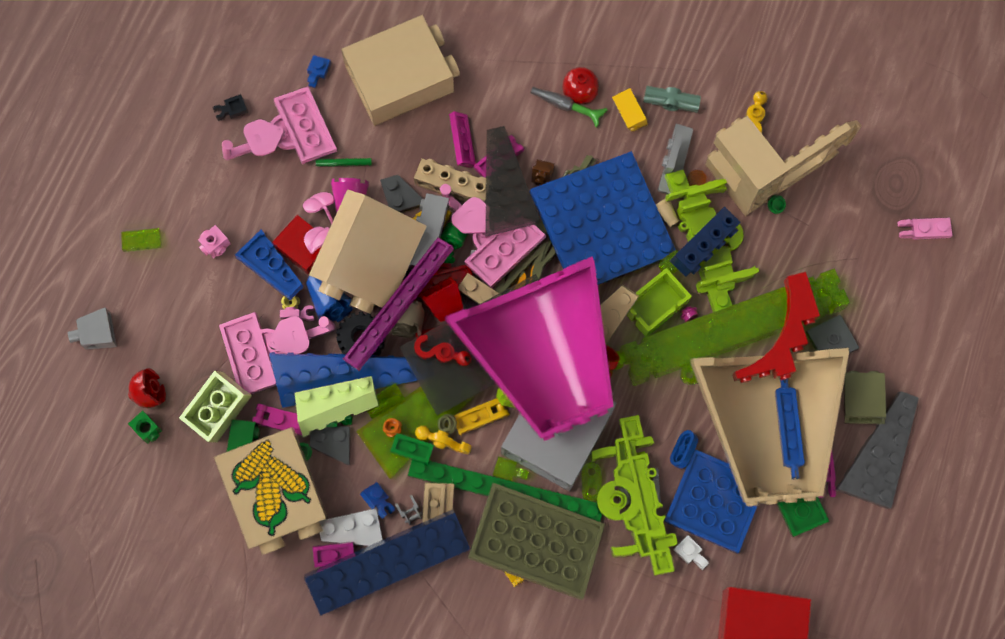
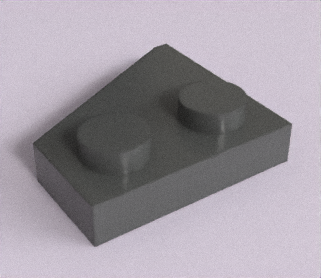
(400, 194)

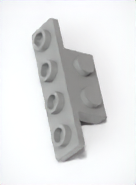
(676, 155)

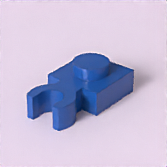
(376, 498)

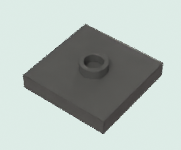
(832, 335)

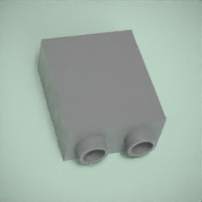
(559, 457)

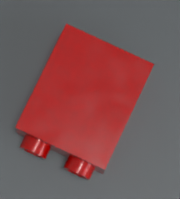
(763, 615)

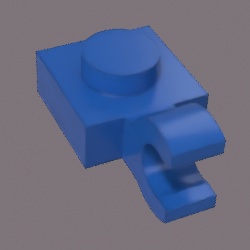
(317, 69)

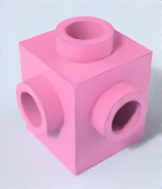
(213, 242)

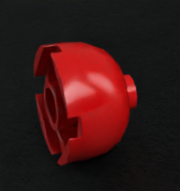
(581, 85)
(146, 390)

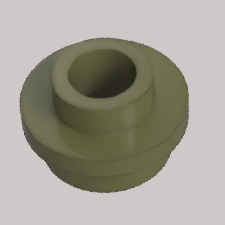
(443, 423)

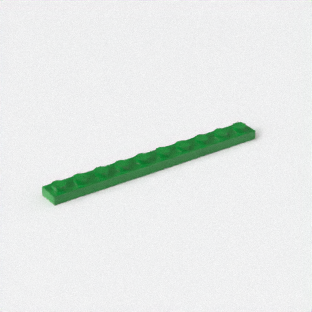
(481, 485)

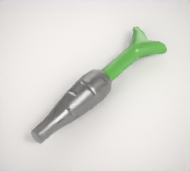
(567, 104)

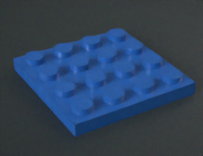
(710, 503)

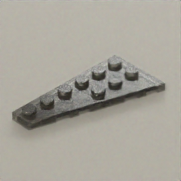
(507, 194)

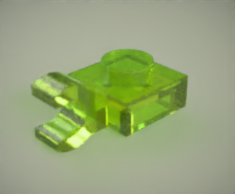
(506, 469)

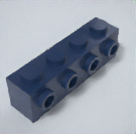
(705, 241)

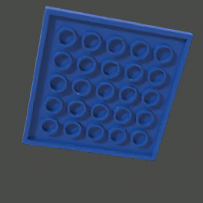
(604, 216)

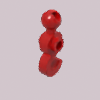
(444, 352)

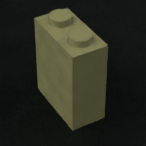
(864, 397)

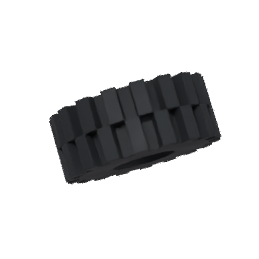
(349, 327)

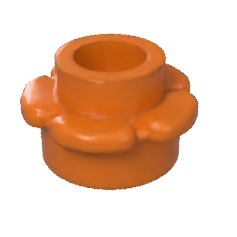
(391, 422)

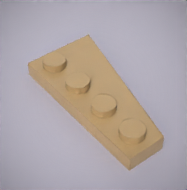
(615, 309)

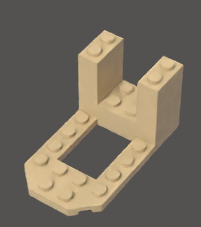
(757, 171)

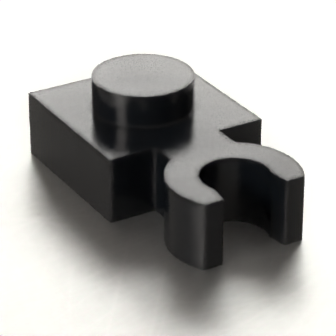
(233, 106)

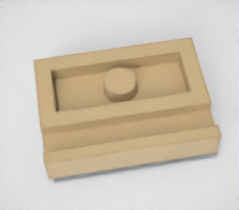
(437, 499)

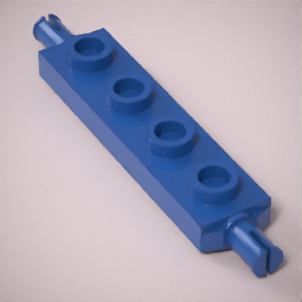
(789, 428)

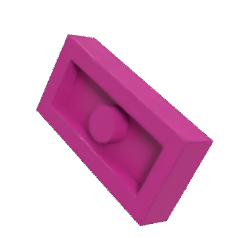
(331, 552)

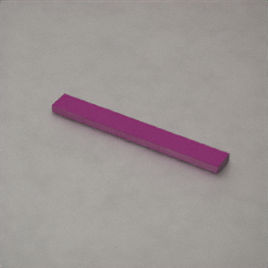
(398, 304)

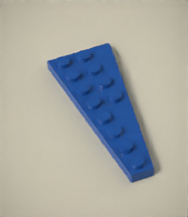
(311, 371)

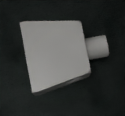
(94, 330)

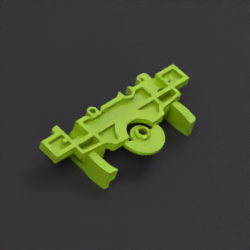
(717, 272)
(641, 516)

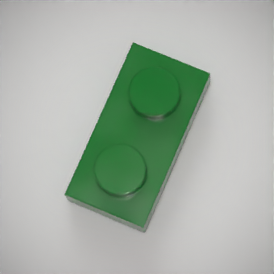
(412, 448)

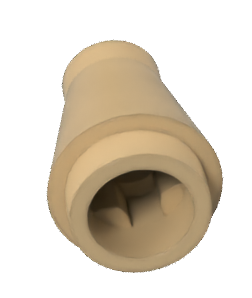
(667, 212)

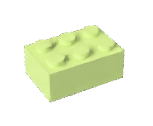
(215, 406)

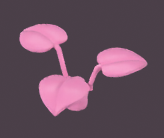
(315, 237)

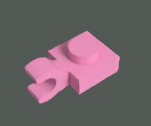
(292, 311)

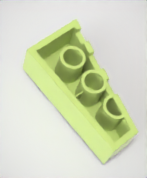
(334, 402)

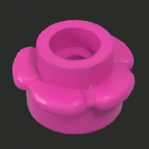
(689, 314)

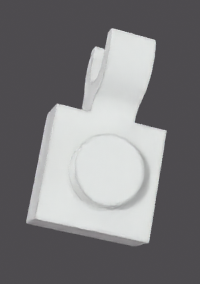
(689, 551)

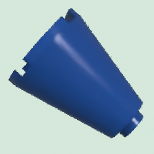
(327, 305)

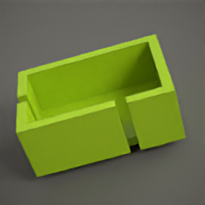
(658, 302)

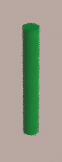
(344, 162)

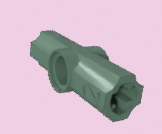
(672, 99)

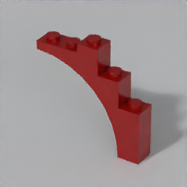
(800, 309)

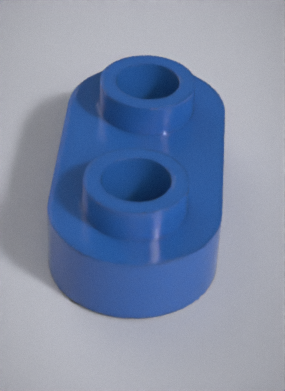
(684, 449)

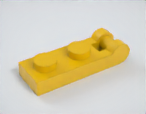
(479, 416)

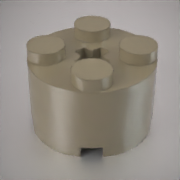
(410, 322)

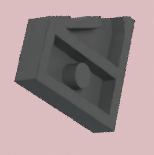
(332, 442)

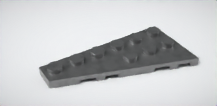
(880, 460)

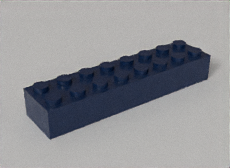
(386, 562)

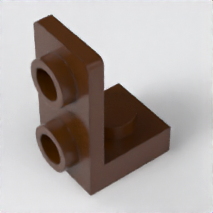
(542, 172)

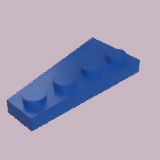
(268, 264)

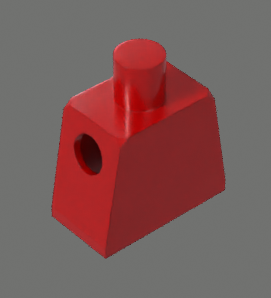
(443, 298)

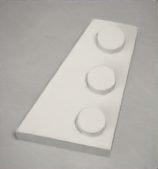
(360, 528)

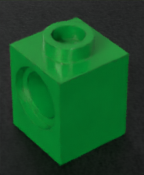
(139, 422)

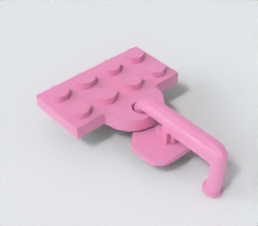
(295, 128)
(495, 253)
(250, 347)

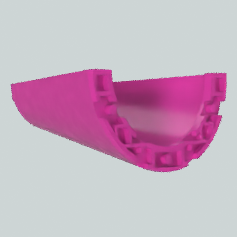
(544, 348)

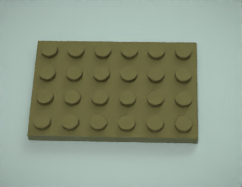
(536, 541)

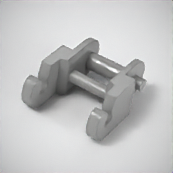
(403, 514)

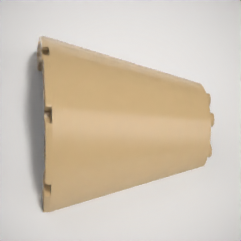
(750, 429)

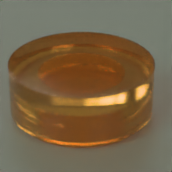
(696, 177)

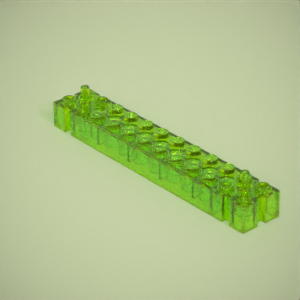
(724, 330)

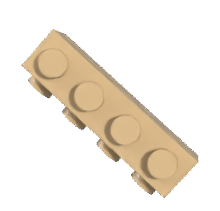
(462, 184)

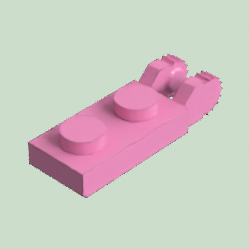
(926, 228)

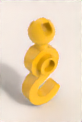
(756, 111)
(441, 440)

